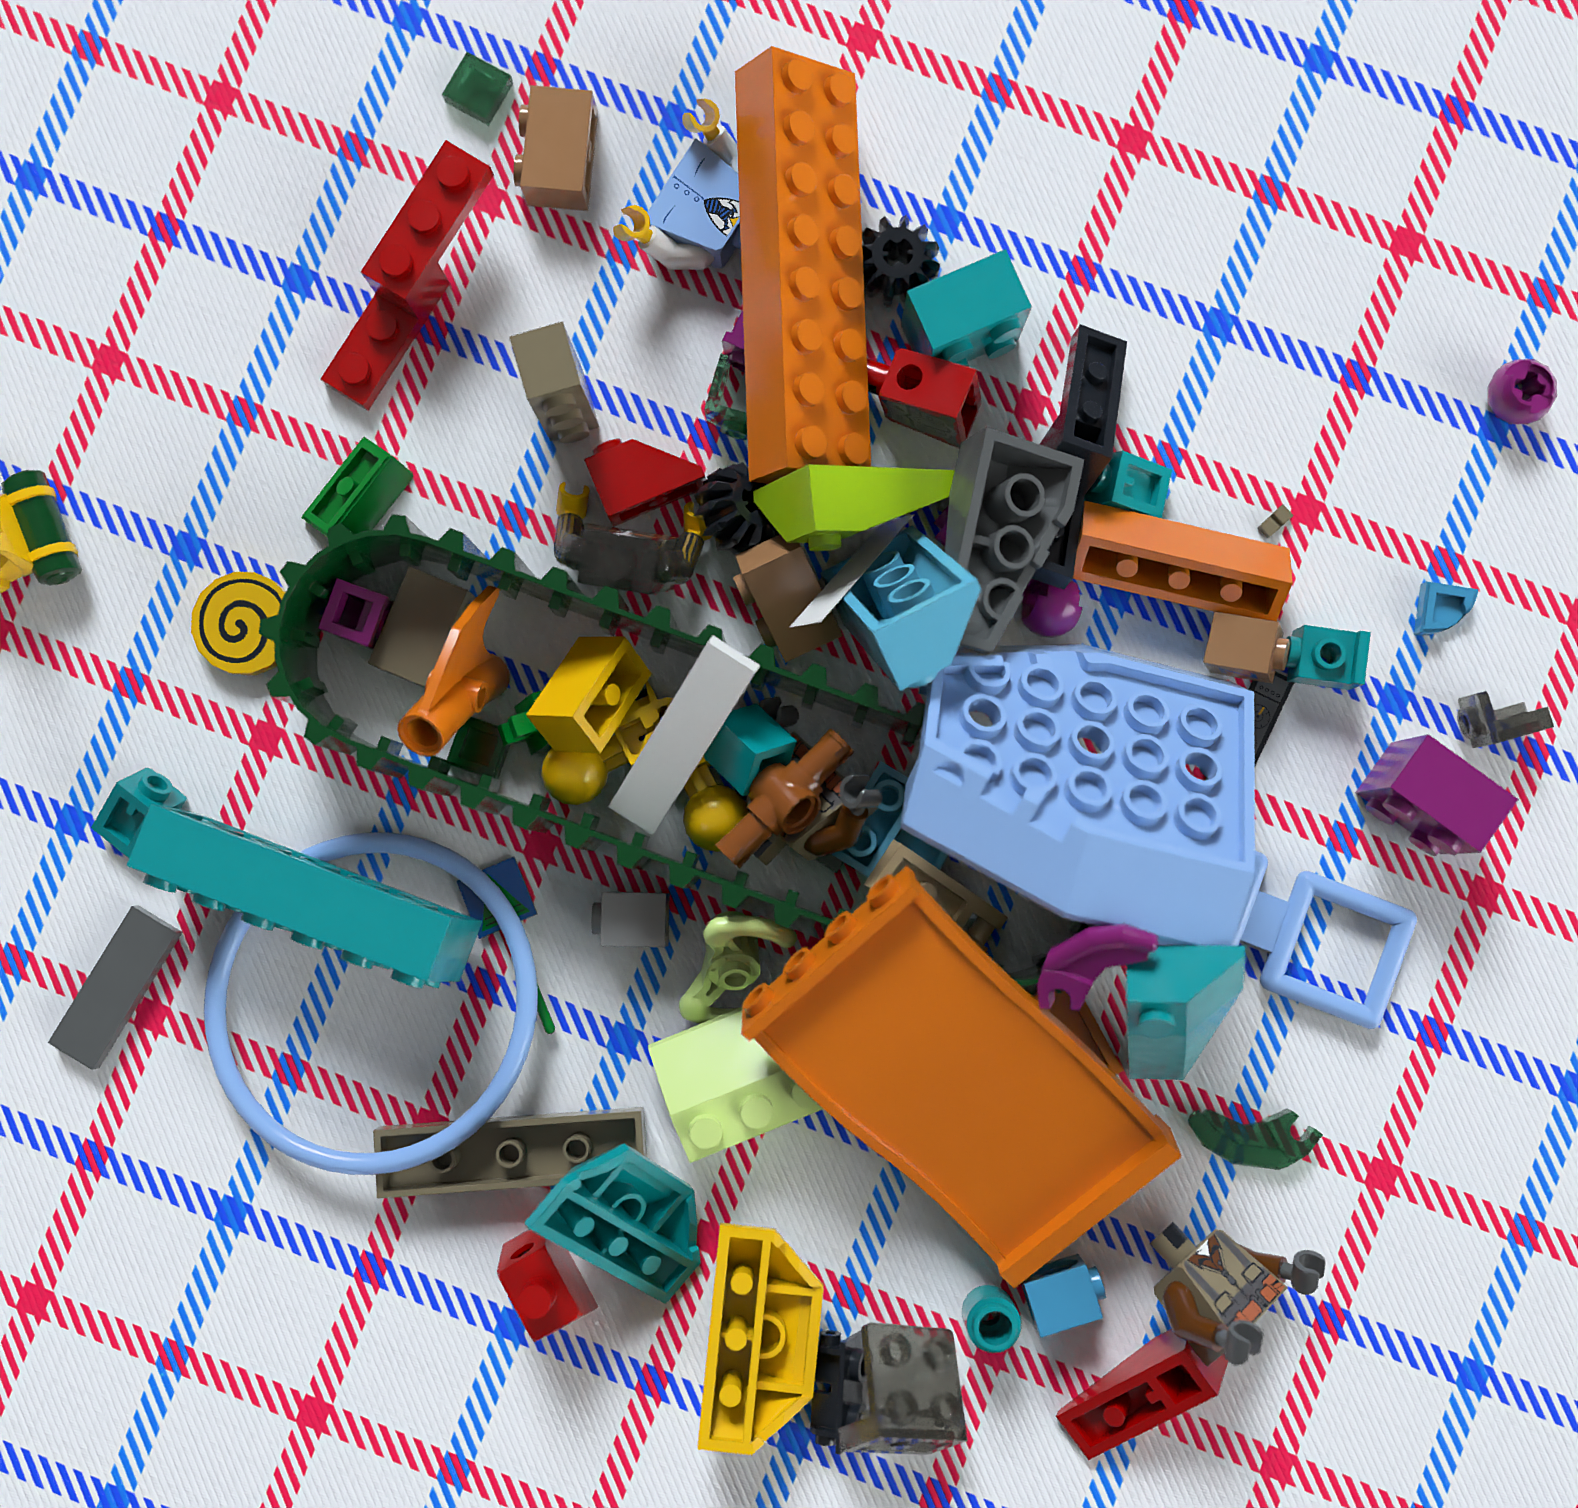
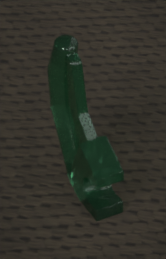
(1255, 1144)

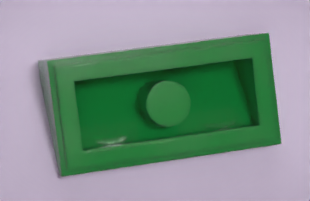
(359, 490)

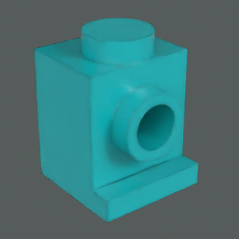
(1347, 662)

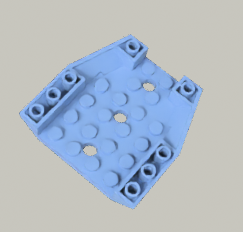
(1083, 830)

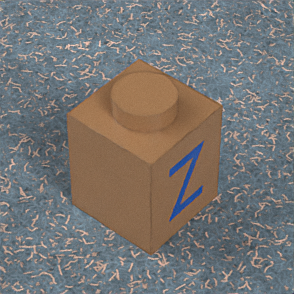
(1246, 647)

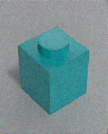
(748, 745)

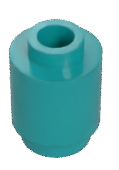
(993, 1334)

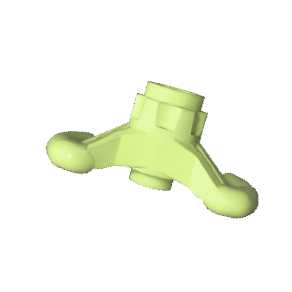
(729, 961)

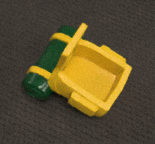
(34, 533)

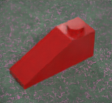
(1141, 1394)

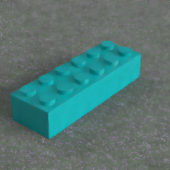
(304, 897)

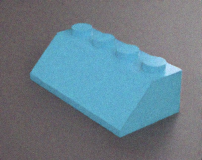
(909, 608)

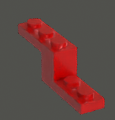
(407, 274)

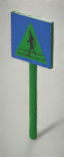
(512, 884)

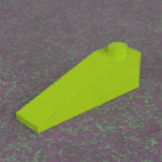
(835, 501)

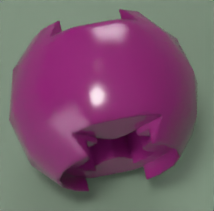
(1536, 382)
(1049, 609)

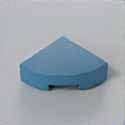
(1442, 606)

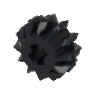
(892, 244)
(730, 510)

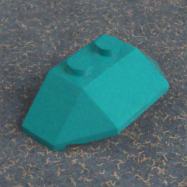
(625, 1220)

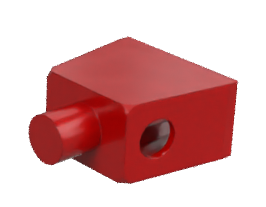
(543, 1284)

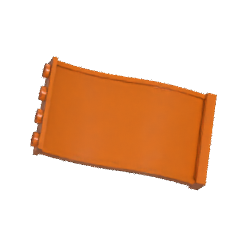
(958, 1077)

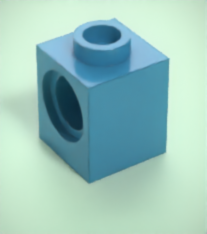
(1063, 1295)

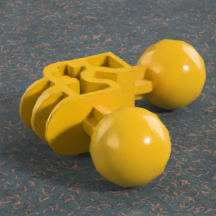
(581, 776)

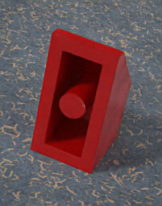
(639, 478)

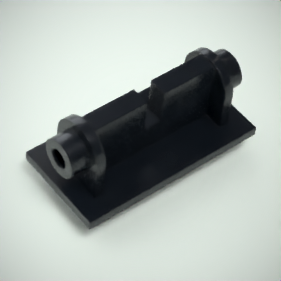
(844, 1368)

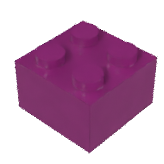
(1435, 797)

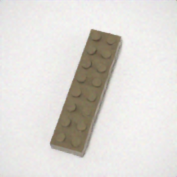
(509, 1151)

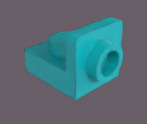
(1132, 485)
(128, 806)

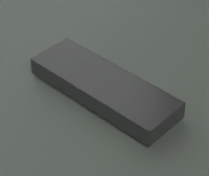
(115, 987)

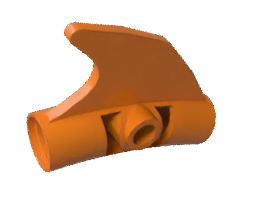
(459, 683)

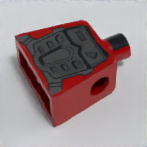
(927, 394)

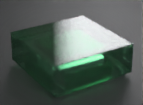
(477, 88)

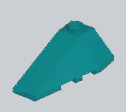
(1178, 1005)

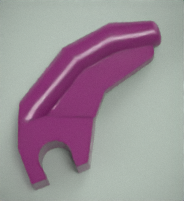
(1086, 955)

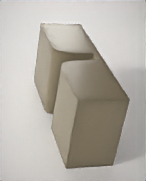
(1275, 521)

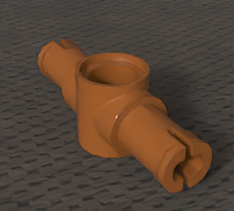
(784, 798)

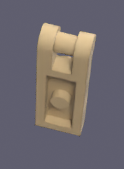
(948, 893)

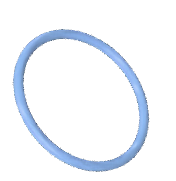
(476, 1115)

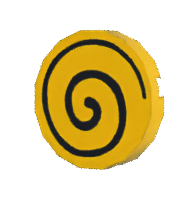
(228, 622)

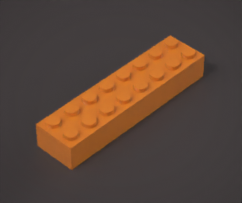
(801, 265)

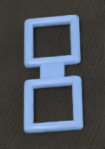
(1275, 927)

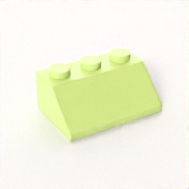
(723, 1086)

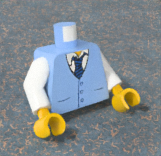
(698, 210)

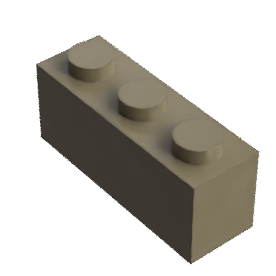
(555, 382)

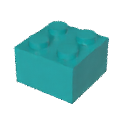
(968, 312)

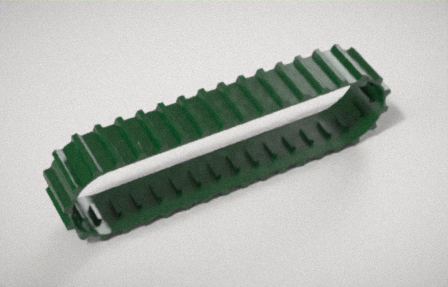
(356, 555)

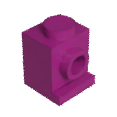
(355, 613)

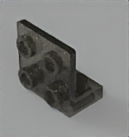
(910, 1392)

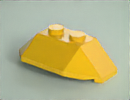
(758, 1340)

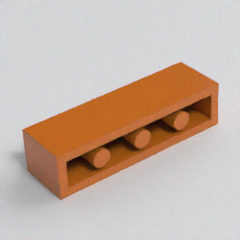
(1182, 563)

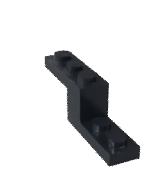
(1084, 431)

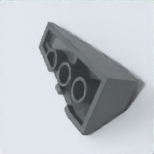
(1002, 519)

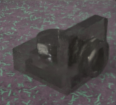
(1490, 726)

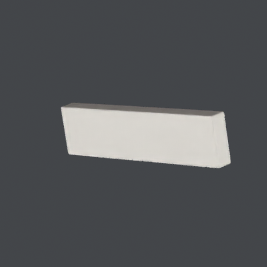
(683, 734)

